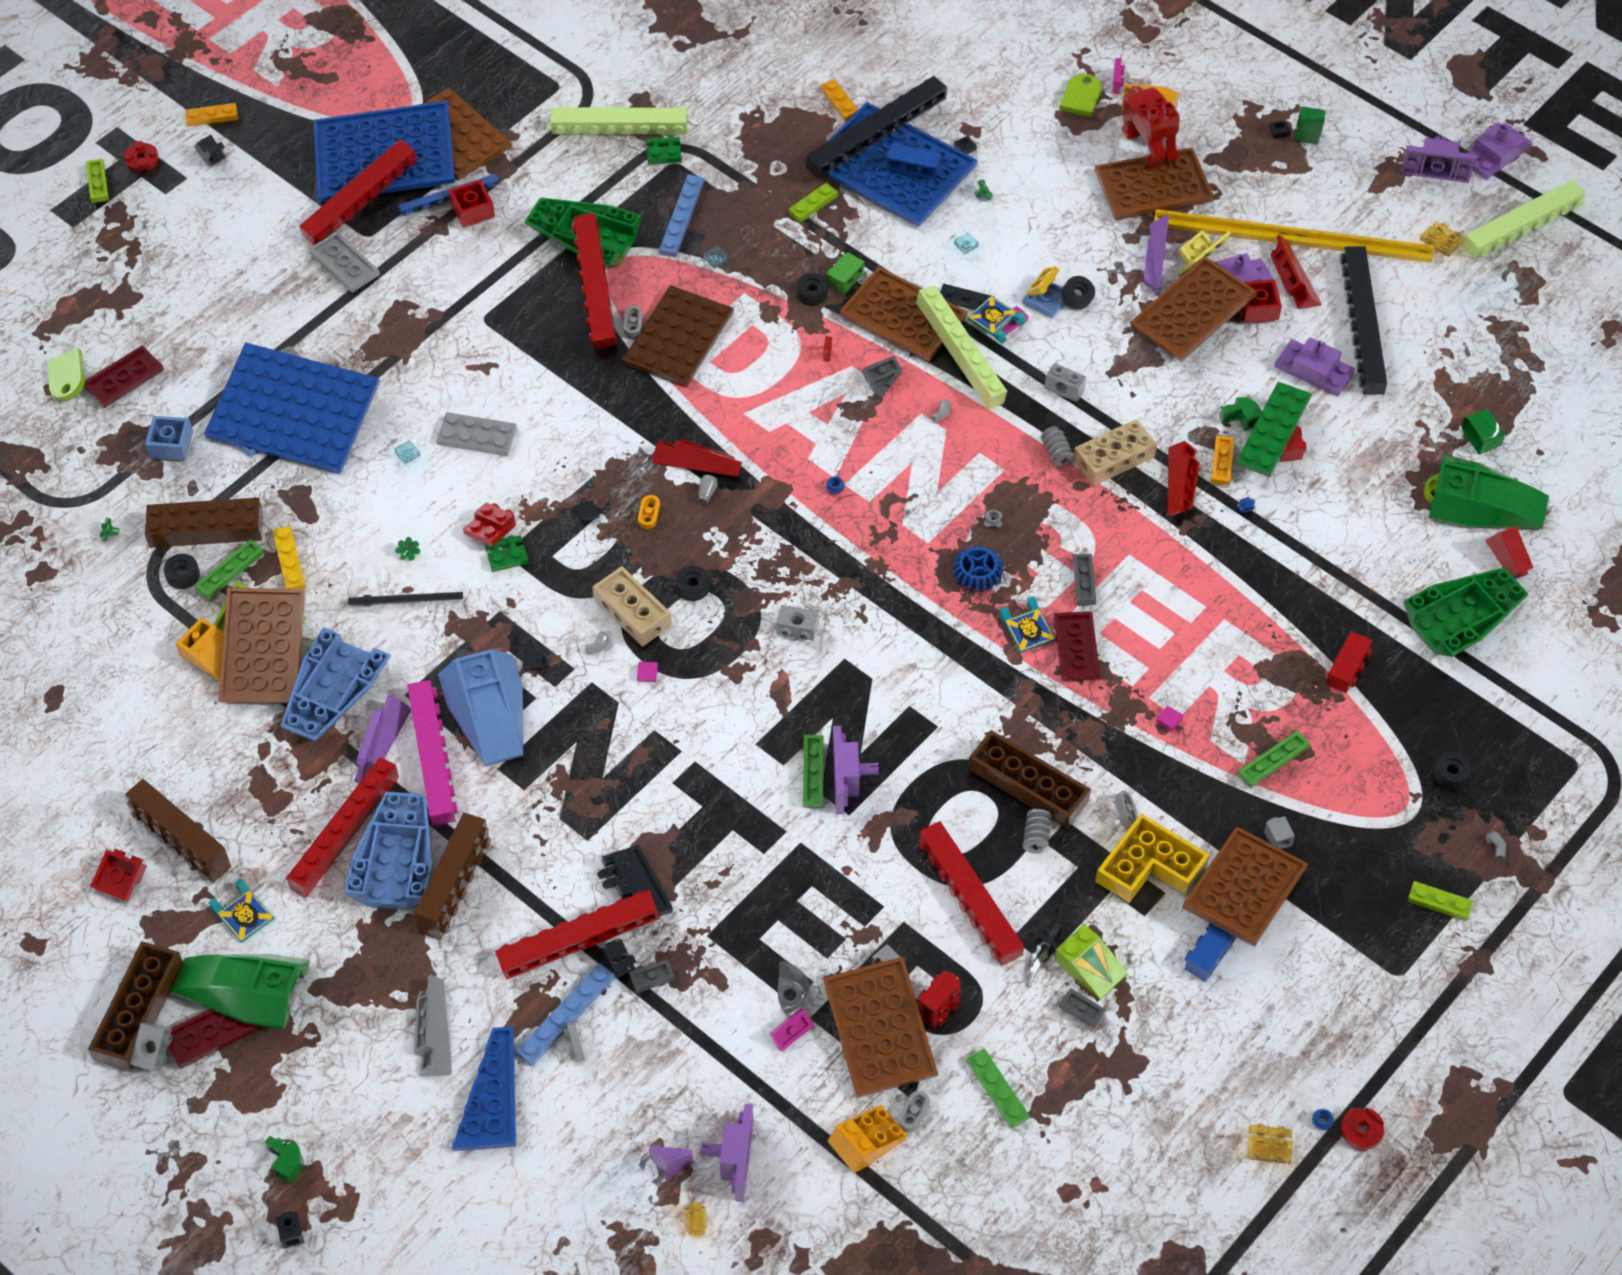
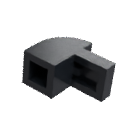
(210, 150)
(617, 957)

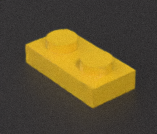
(1041, 283)

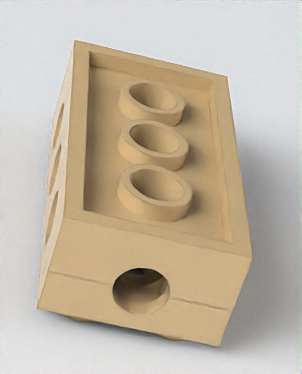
(1114, 452)
(632, 606)

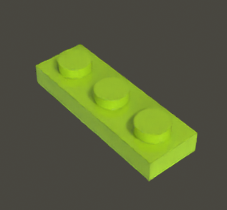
(97, 180)
(813, 202)
(1440, 901)

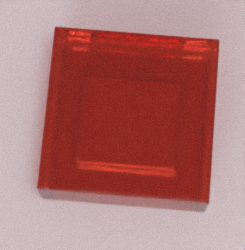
(827, 350)

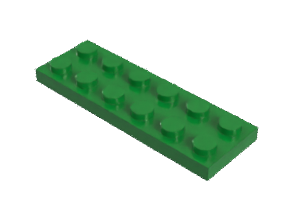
(1273, 429)

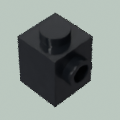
(290, 1229)

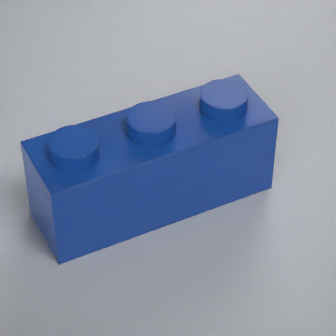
(913, 161)
(1208, 952)

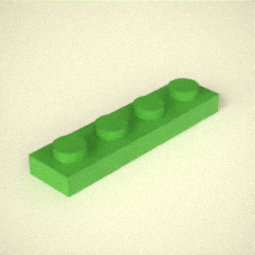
(229, 569)
(1273, 759)
(813, 771)
(997, 1088)

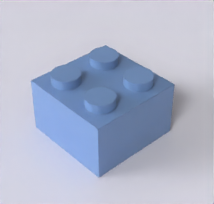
(169, 438)

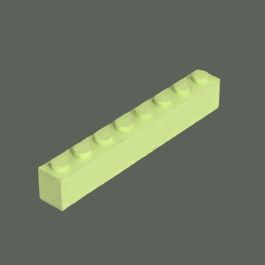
(619, 121)
(1523, 219)
(961, 347)

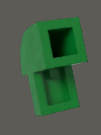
(1244, 410)
(289, 1161)

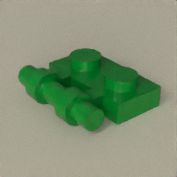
(663, 154)
(509, 557)

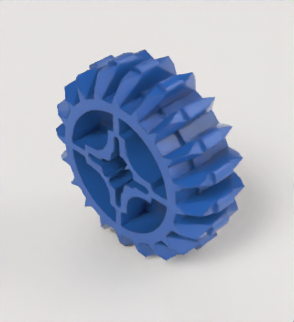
(979, 573)

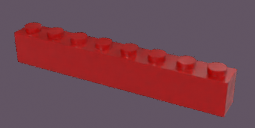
(358, 192)
(595, 281)
(342, 827)
(971, 894)
(577, 934)

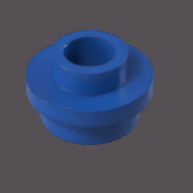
(835, 481)
(1246, 505)
(1327, 1115)

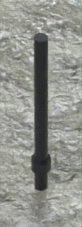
(368, 600)

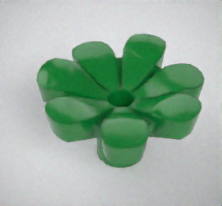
(983, 190)
(108, 529)
(407, 548)

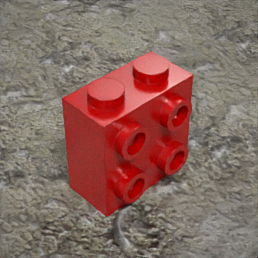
(939, 999)

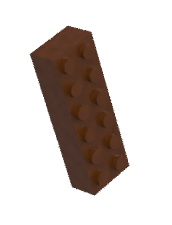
(204, 522)
(1029, 778)
(178, 831)
(452, 876)
(135, 1002)

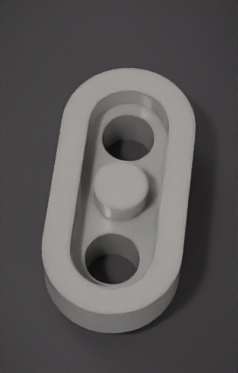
(633, 321)
(1125, 808)
(571, 1035)
(913, 1112)

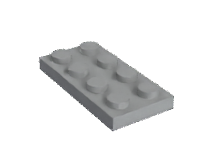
(344, 262)
(476, 434)

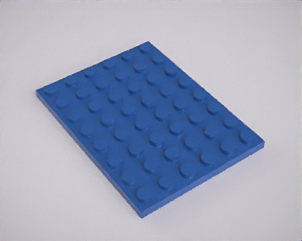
(354, 141)
(900, 192)
(292, 408)

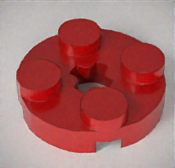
(141, 149)
(1361, 1140)

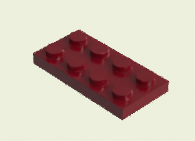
(123, 376)
(1076, 646)
(205, 1035)

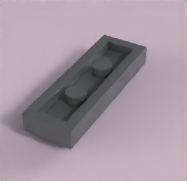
(1084, 579)

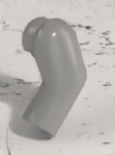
(944, 412)
(599, 645)
(1500, 844)

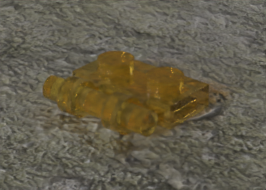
(1442, 238)
(1270, 1149)

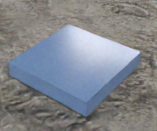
(1048, 303)

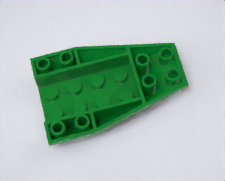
(616, 226)
(1485, 498)
(1463, 610)
(242, 985)

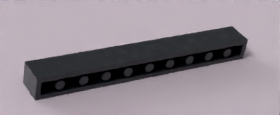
(876, 127)
(1363, 320)

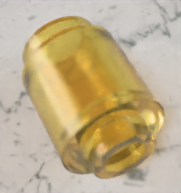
(695, 1219)

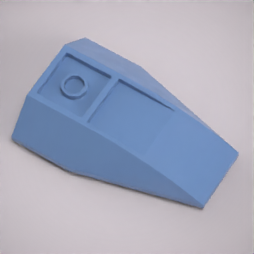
(330, 683)
(486, 703)
(393, 855)

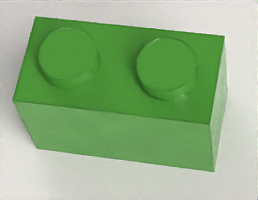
(845, 273)

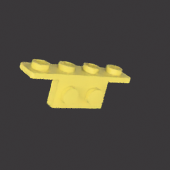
(1198, 247)

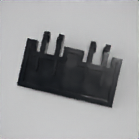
(632, 876)

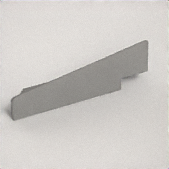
(432, 1030)

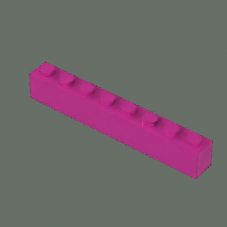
(431, 753)

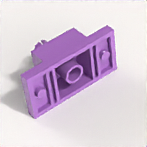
(1497, 149)
(1438, 160)
(1245, 268)
(1316, 365)
(847, 769)
(734, 1151)

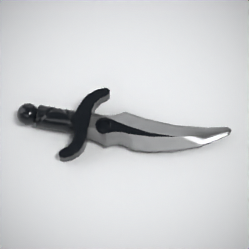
(1042, 951)

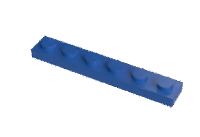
(440, 197)

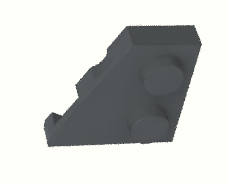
(882, 375)

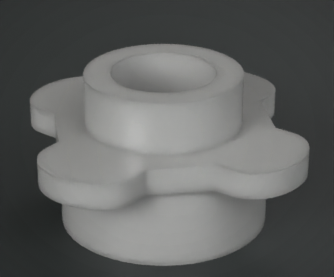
(993, 514)

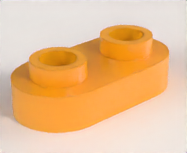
(647, 513)

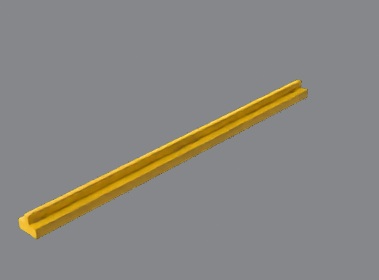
(1314, 238)

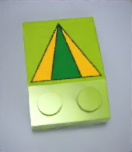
(1090, 962)

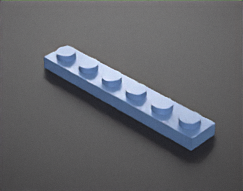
(681, 216)
(565, 1013)

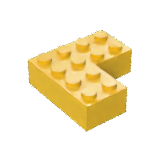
(1151, 850)

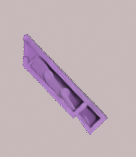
(1155, 254)
(381, 734)

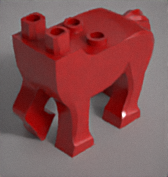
(1155, 119)

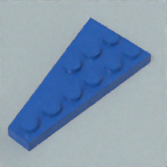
(491, 1105)

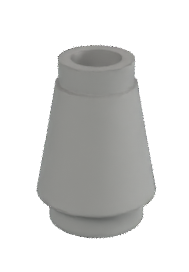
(706, 489)

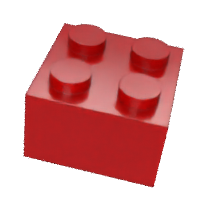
(471, 203)
(1266, 303)

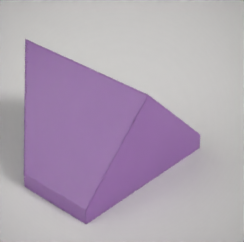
(670, 1160)

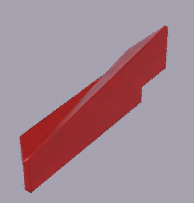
(1293, 275)
(695, 457)
(1182, 477)

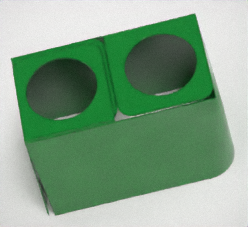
(1309, 125)
(1483, 431)

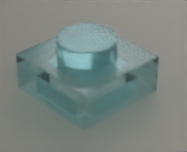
(966, 243)
(716, 257)
(407, 452)

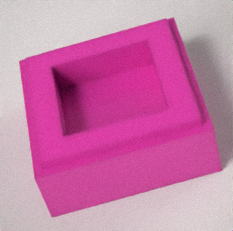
(647, 672)
(1169, 718)

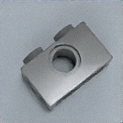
(1065, 382)
(807, 621)
(142, 1054)

